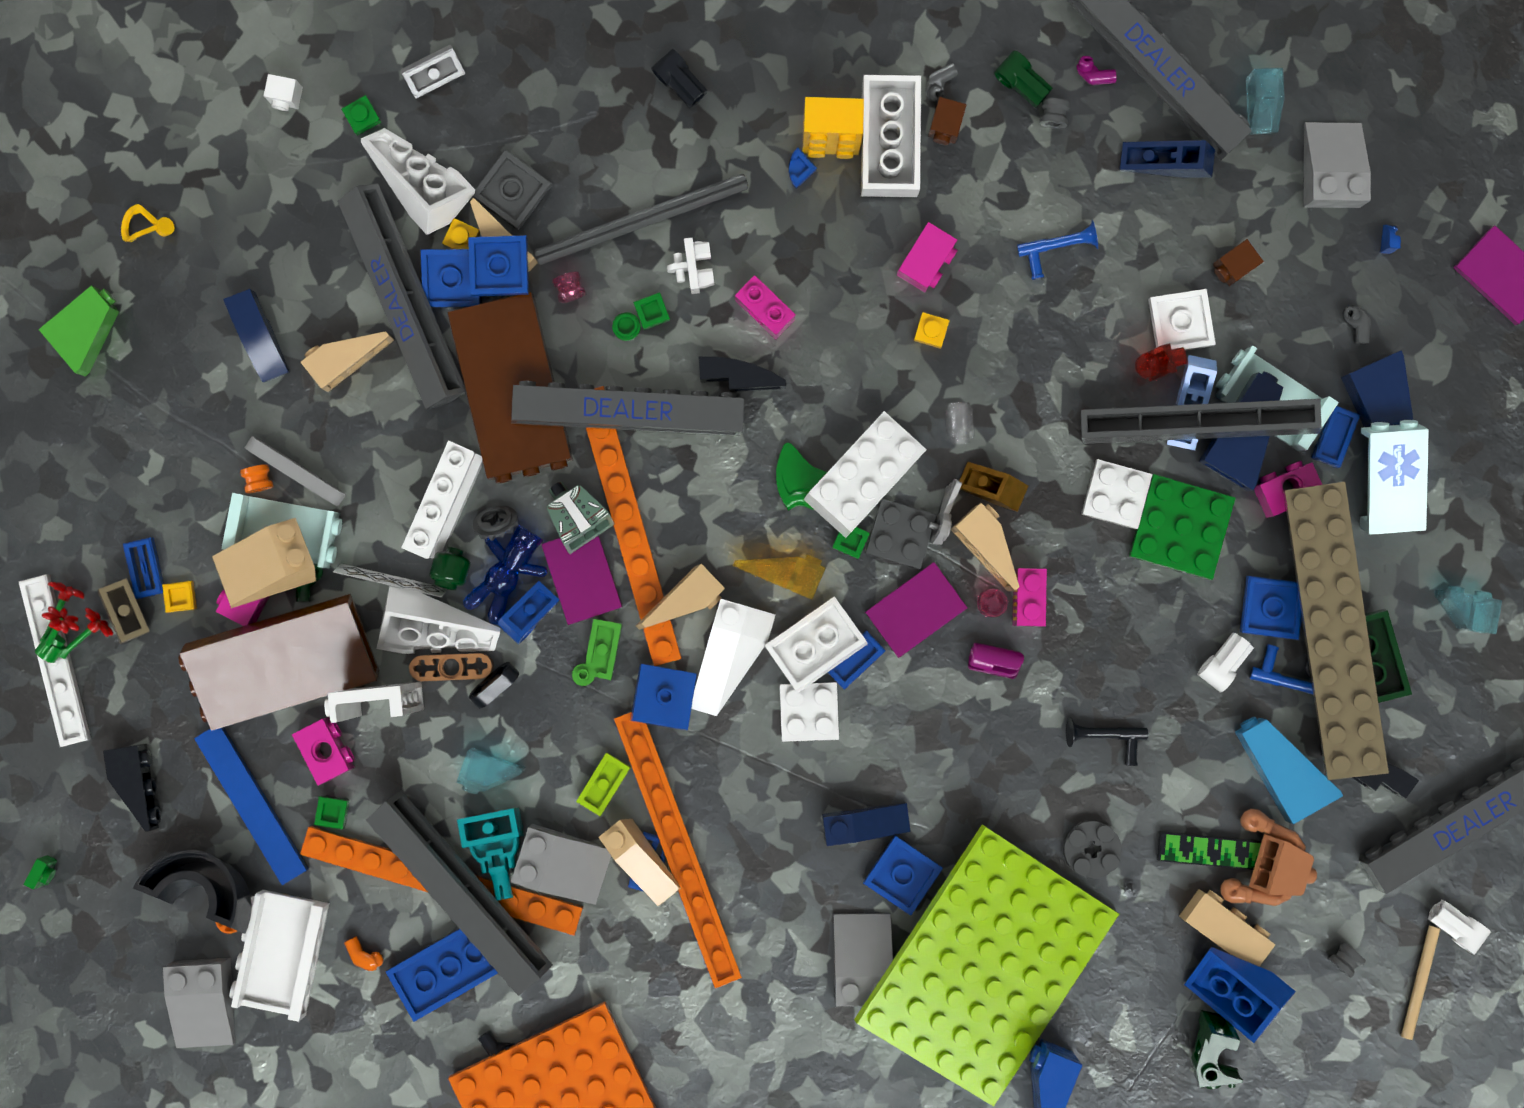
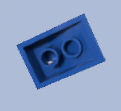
(1239, 991)
(1052, 1074)

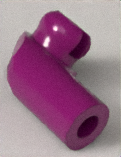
(1092, 74)

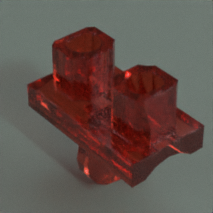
(1160, 362)

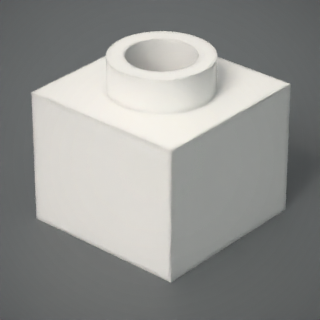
(283, 92)

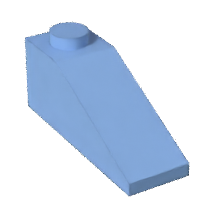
(1195, 389)

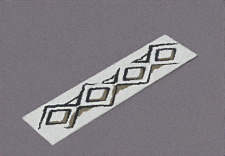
(390, 580)

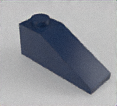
(1169, 158)
(865, 824)

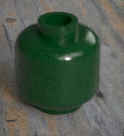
(449, 568)

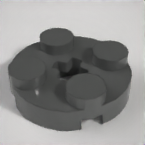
(1106, 858)

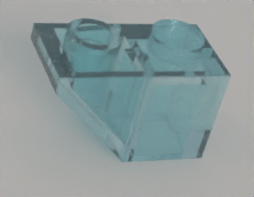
(1470, 612)

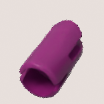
(995, 660)

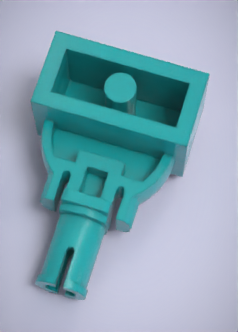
(494, 840)

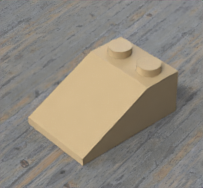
(986, 541)
(265, 564)

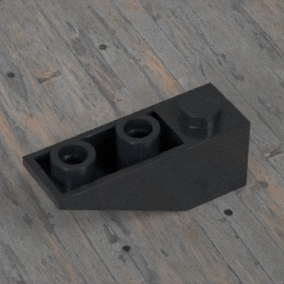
(131, 778)

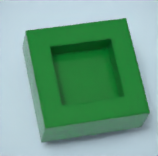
(361, 115)
(651, 311)
(853, 543)
(331, 812)
(41, 872)

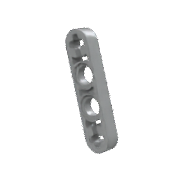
(295, 471)

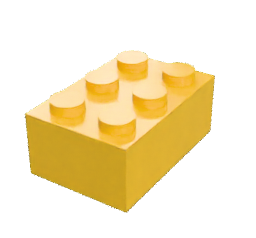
(832, 126)

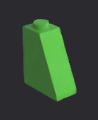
(82, 328)

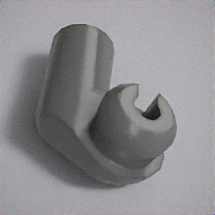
(937, 80)
(1360, 322)

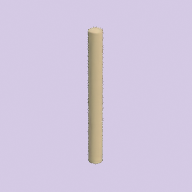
(1420, 982)

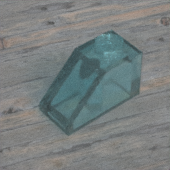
(1265, 99)
(485, 771)

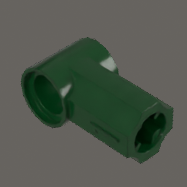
(1017, 74)

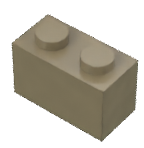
(123, 611)

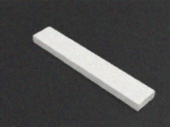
(58, 676)

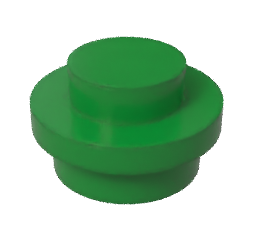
(626, 326)

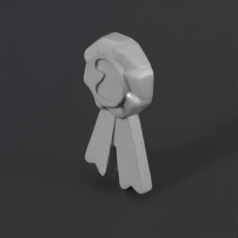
(943, 523)

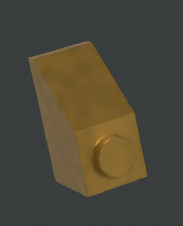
(993, 486)

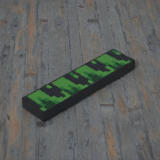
(1208, 850)

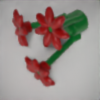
(52, 644)

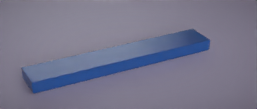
(251, 804)

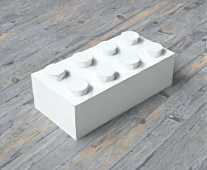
(891, 136)
(864, 474)

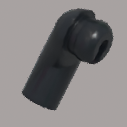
(491, 1045)

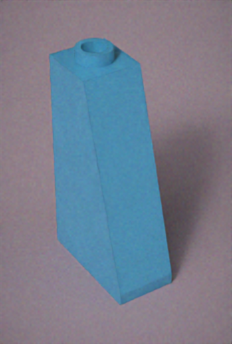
(1287, 774)

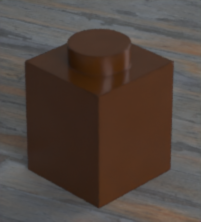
(946, 121)
(1237, 263)

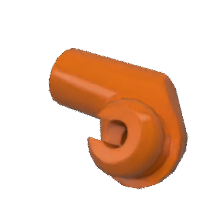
(361, 958)

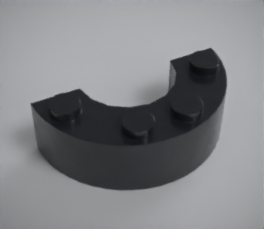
(185, 869)

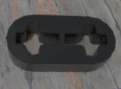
(494, 685)

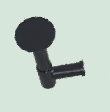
(1131, 734)

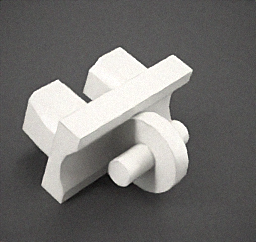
(694, 252)

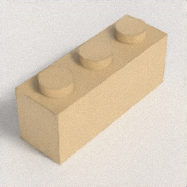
(1227, 928)

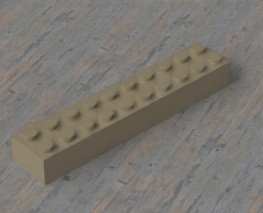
(1335, 631)

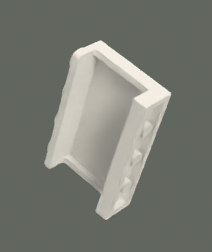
(443, 501)
(346, 704)
(279, 954)

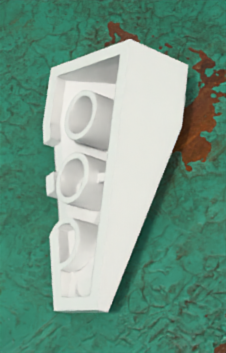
(422, 186)
(422, 622)
(731, 650)

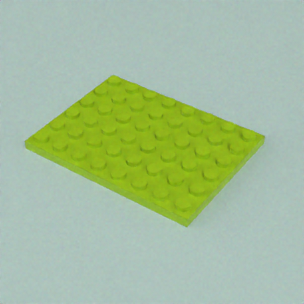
(986, 966)

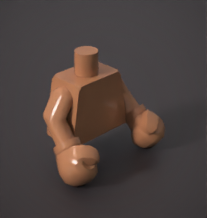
(1280, 867)

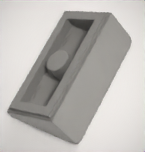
(432, 71)

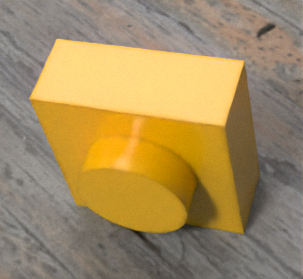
(458, 235)
(931, 330)

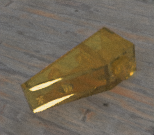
(791, 573)

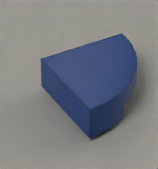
(800, 168)
(1390, 241)

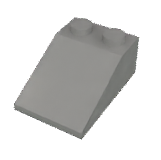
(1335, 166)
(561, 865)
(860, 955)
(200, 1002)

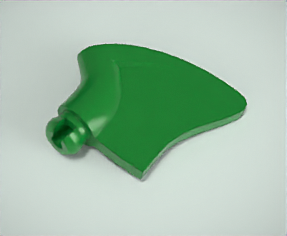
(795, 477)

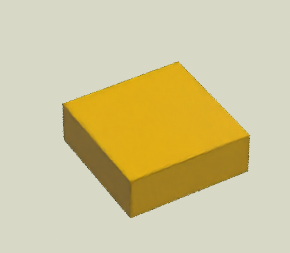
(179, 596)

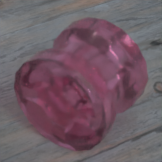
(569, 287)
(996, 603)

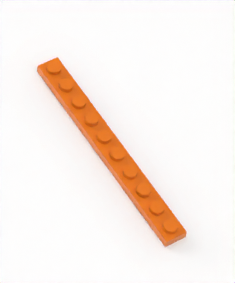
(632, 540)
(678, 850)
(386, 865)

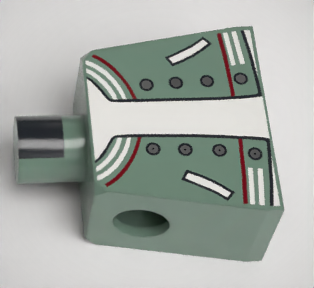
(577, 516)

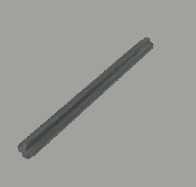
(641, 219)

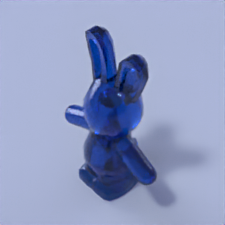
(504, 575)

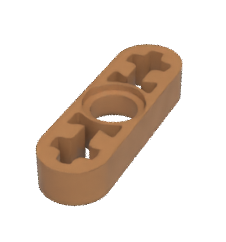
(430, 660)

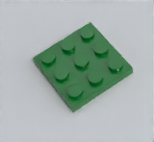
(1182, 527)

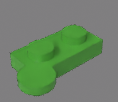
(600, 653)

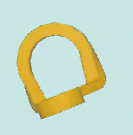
(162, 226)

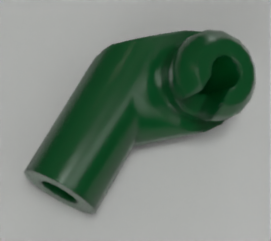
(303, 591)

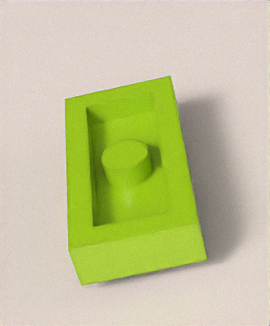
(603, 784)

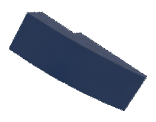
(256, 335)

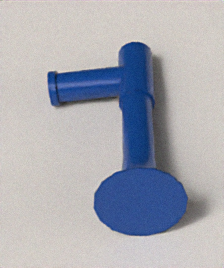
(1033, 248)
(1267, 676)

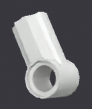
(1221, 668)
(1464, 930)

